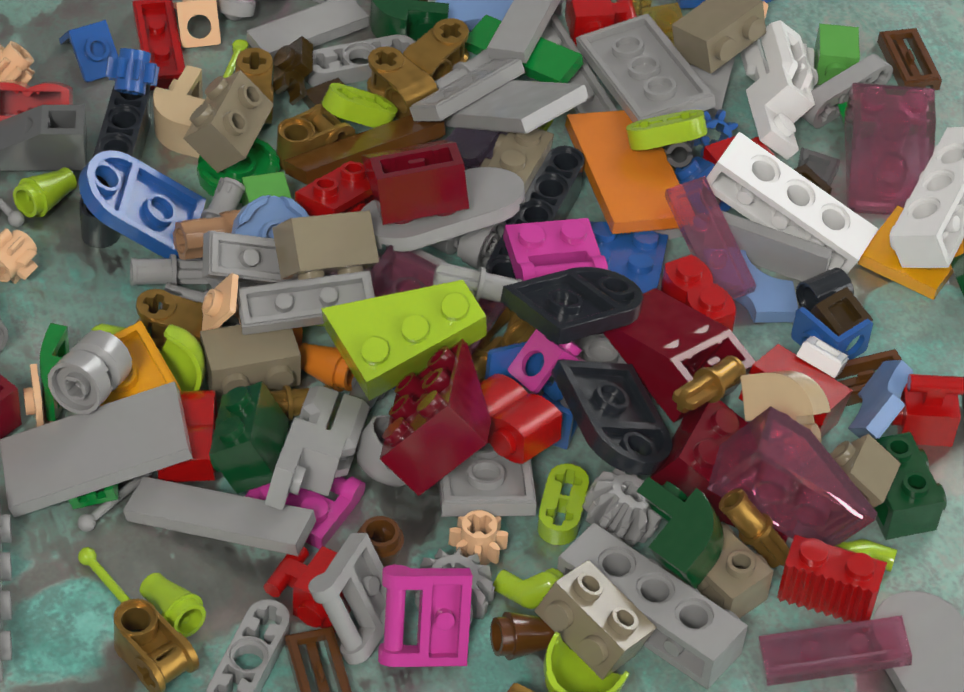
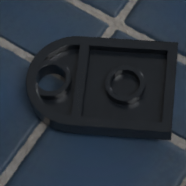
(575, 302)
(614, 414)

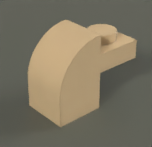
(174, 107)
(788, 393)

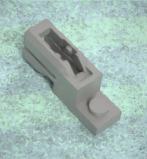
(311, 451)

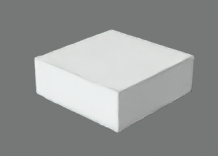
(823, 356)

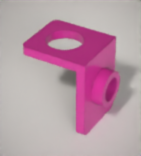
(551, 352)

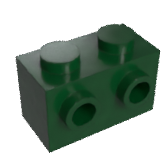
(248, 437)
(914, 497)

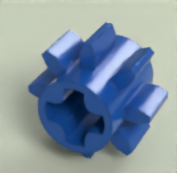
(132, 71)
(722, 127)

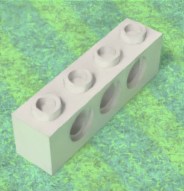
(786, 201)
(934, 214)

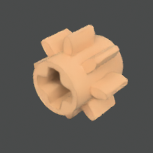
(15, 63)
(16, 256)
(479, 534)

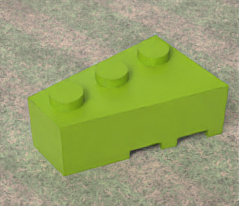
(401, 331)

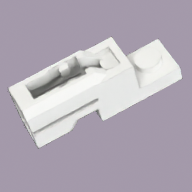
(780, 86)

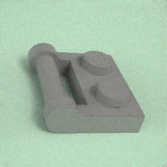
(358, 575)

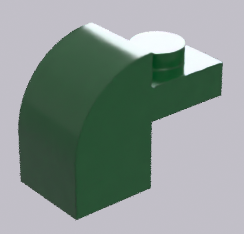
(405, 17)
(693, 534)

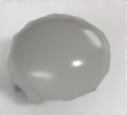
(369, 452)

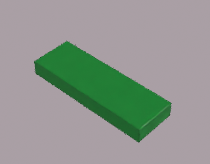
(547, 61)

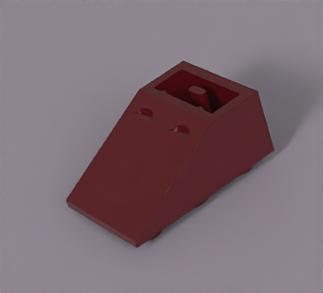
(417, 181)
(671, 345)
(436, 419)
(696, 449)

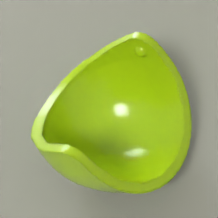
(184, 357)
(569, 673)

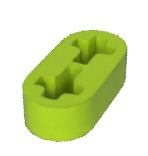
(358, 105)
(666, 129)
(555, 502)

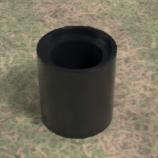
(821, 287)

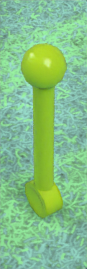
(237, 46)
(87, 556)

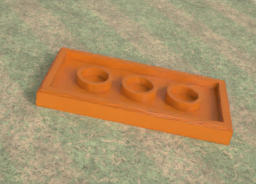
(624, 180)

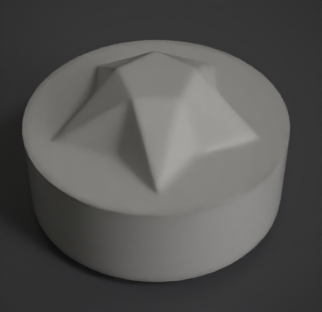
(236, 9)

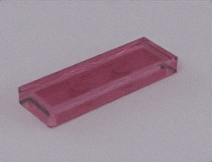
(709, 235)
(835, 650)

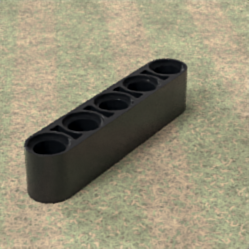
(122, 130)
(547, 199)

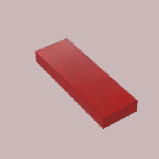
(159, 36)

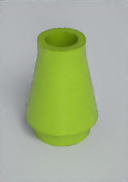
(42, 192)
(176, 604)

